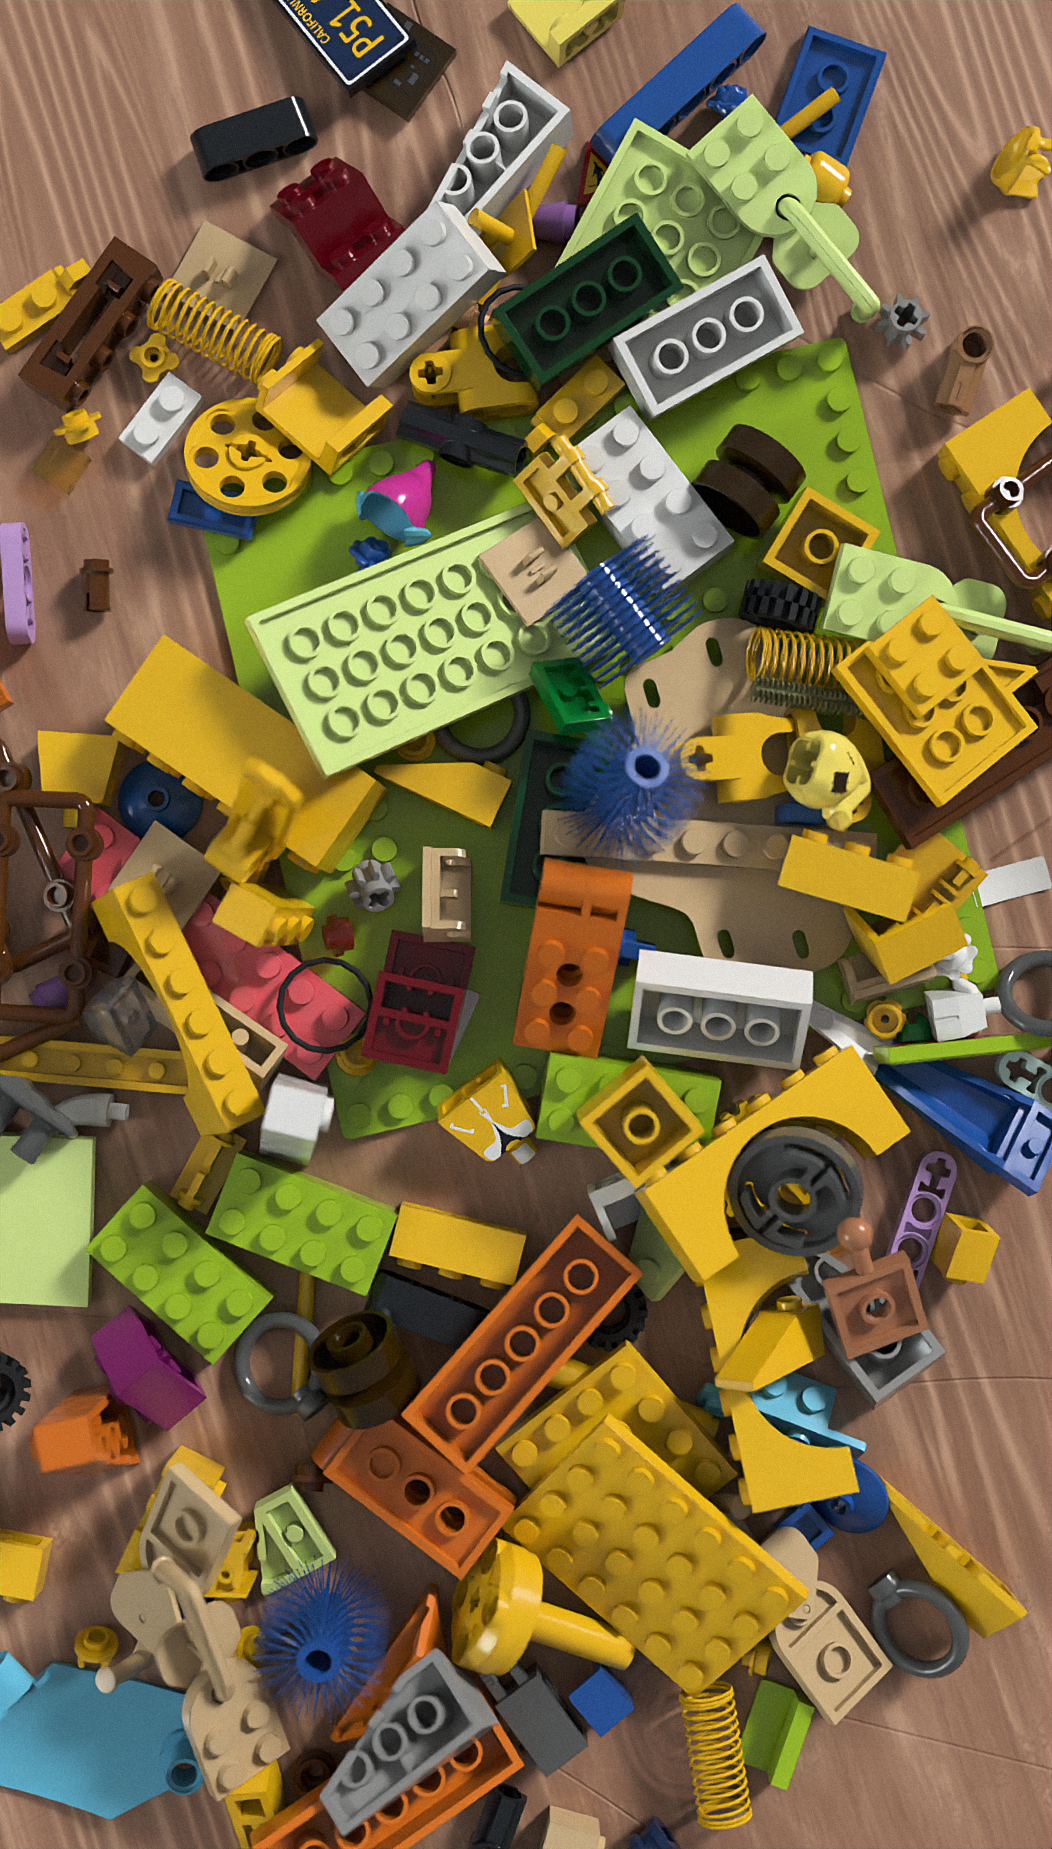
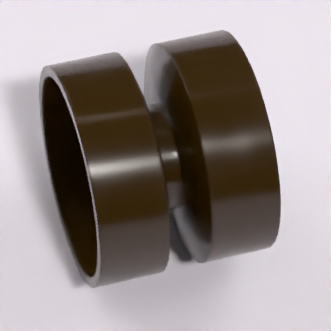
(749, 481)
(364, 1369)

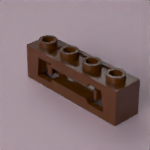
(133, 285)

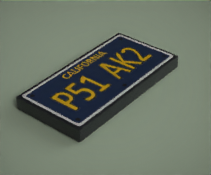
(350, 37)

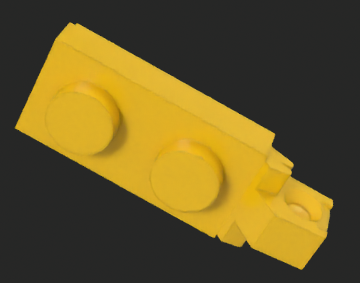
(38, 305)
(574, 405)

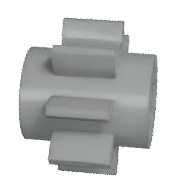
(911, 312)
(372, 885)

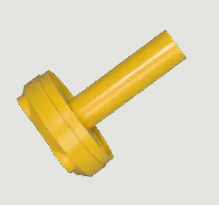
(502, 1609)

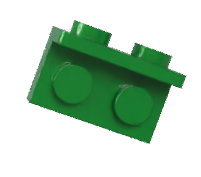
(571, 697)

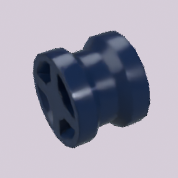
(653, 1837)

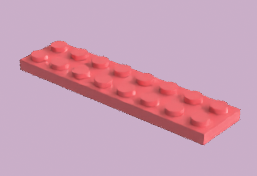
(240, 971)

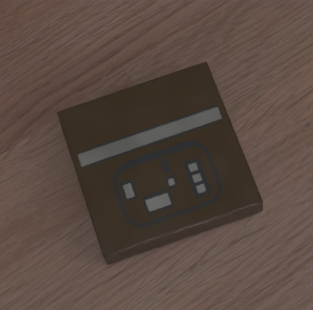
(415, 75)

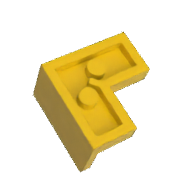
(910, 947)

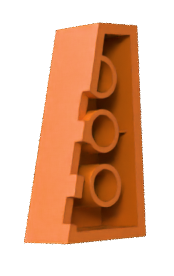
(85, 1435)

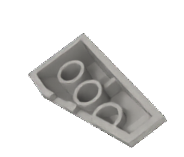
(881, 1371)
(416, 1731)

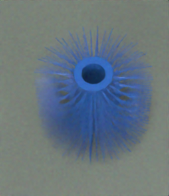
(622, 610)
(631, 787)
(322, 1637)

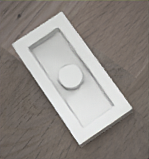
(161, 419)

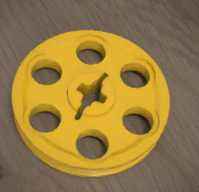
(231, 467)

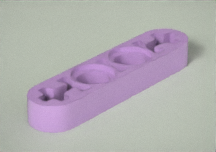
(925, 1231)

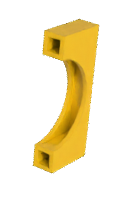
(992, 451)
(218, 1083)
(689, 1196)
(775, 1467)

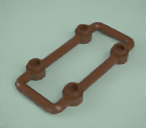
(1002, 498)
(85, 846)
(58, 890)

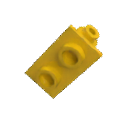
(207, 1170)

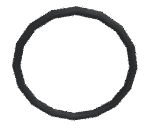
(518, 287)
(287, 981)

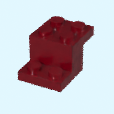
(337, 220)
(418, 1002)

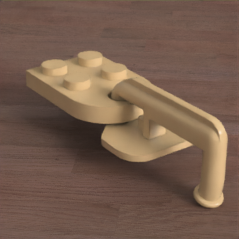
(193, 1530)
(828, 1643)
(237, 1726)

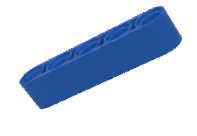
(685, 79)

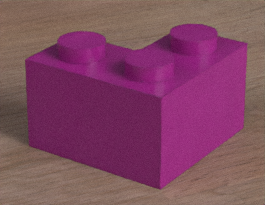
(145, 1371)

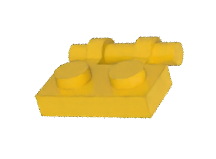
(555, 498)

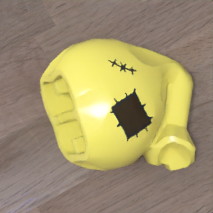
(827, 775)

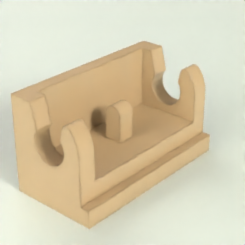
(446, 895)
(865, 982)

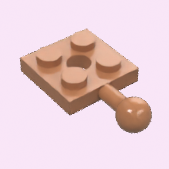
(854, 1289)

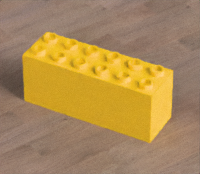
(210, 726)

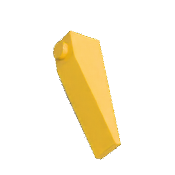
(976, 1591)

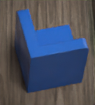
(602, 1699)

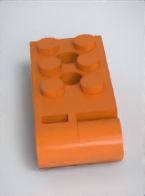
(580, 923)
(379, 1472)

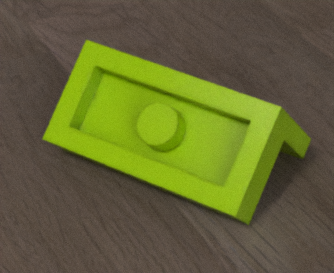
(776, 1730)

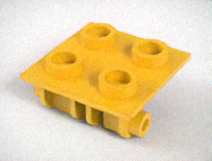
(944, 876)

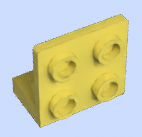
(566, 25)

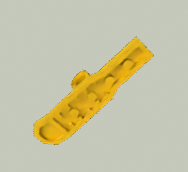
(256, 825)

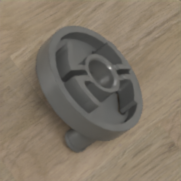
(773, 1164)

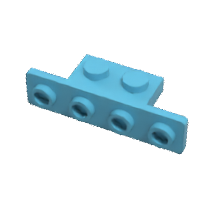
(795, 1408)

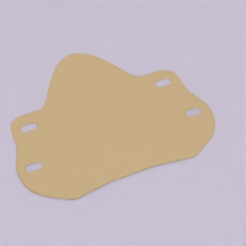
(719, 897)

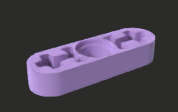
(17, 583)

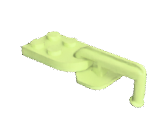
(754, 167)
(878, 589)

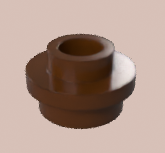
(309, 1477)
(302, 1776)

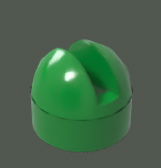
(915, 1032)

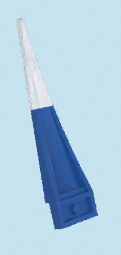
(983, 1120)

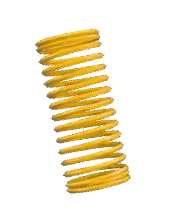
(168, 310)
(756, 637)
(716, 1801)

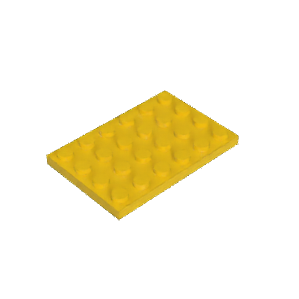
(653, 1557)

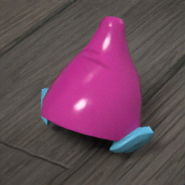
(400, 504)

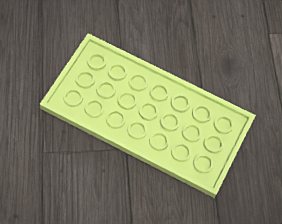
(406, 646)

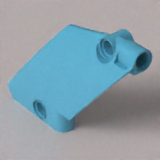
(90, 1745)

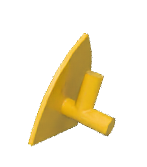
(510, 235)

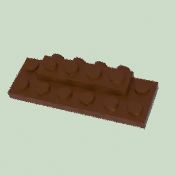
(913, 812)

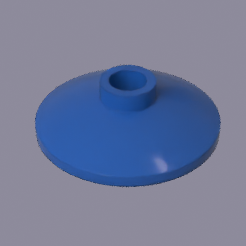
(177, 813)
(857, 1511)

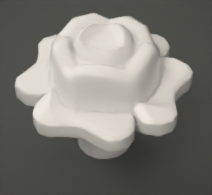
(957, 962)

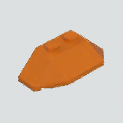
(413, 1640)

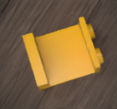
(318, 410)

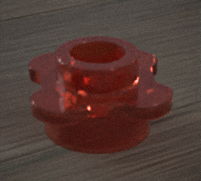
(338, 935)

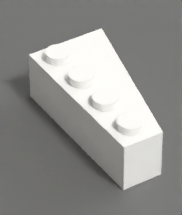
(505, 145)
(293, 1118)

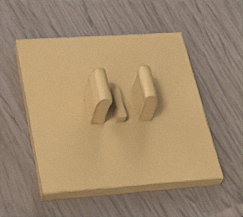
(224, 272)
(532, 570)
(177, 867)

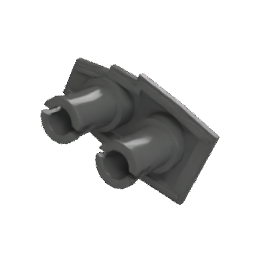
(21, 1093)

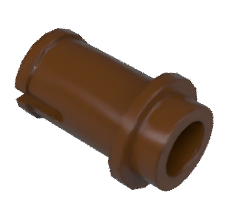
(96, 585)

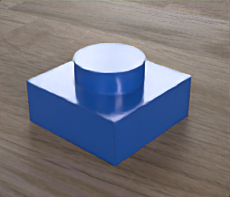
(798, 814)
(808, 1522)

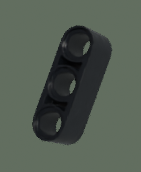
(253, 139)
(424, 1308)

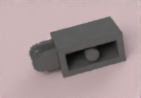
(537, 1717)

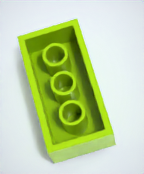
(575, 1079)
(303, 1221)
(180, 1271)

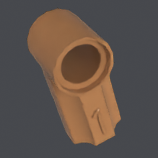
(964, 372)

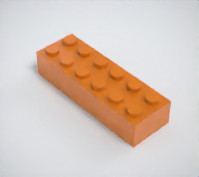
(522, 1344)
(406, 1819)

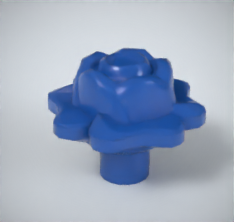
(727, 99)
(370, 552)

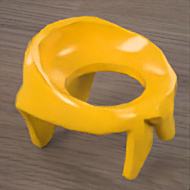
(1020, 165)

